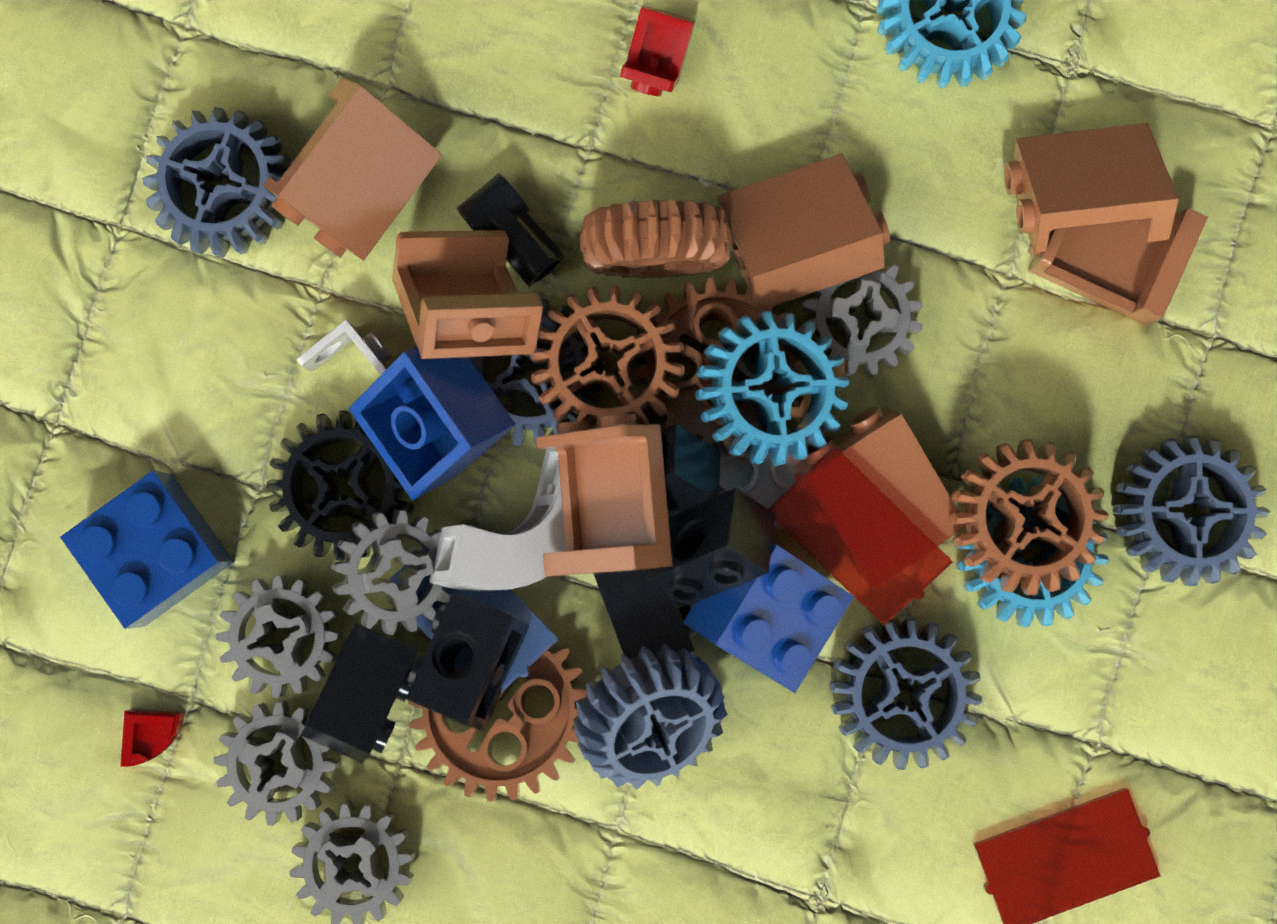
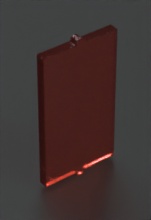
(859, 535)
(1067, 859)

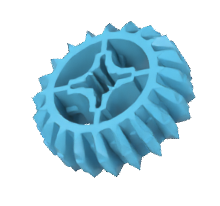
(968, 51)
(774, 413)
(1044, 601)

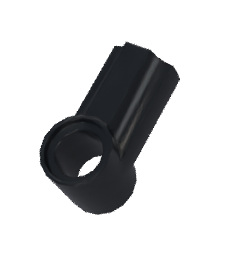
(501, 208)

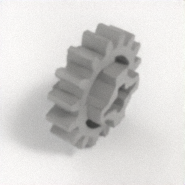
(886, 320)
(387, 547)
(287, 657)
(254, 753)
(334, 851)

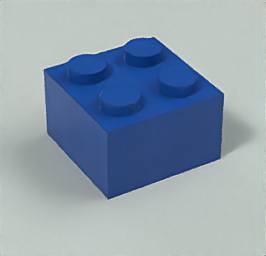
(430, 419)
(147, 549)
(775, 619)

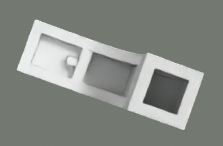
(492, 561)

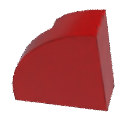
(148, 734)

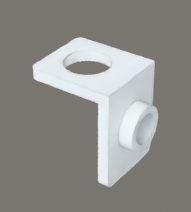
(339, 338)

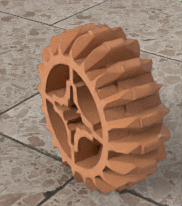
(656, 239)
(631, 347)
(1069, 541)

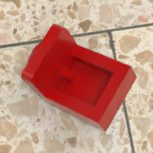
(657, 51)

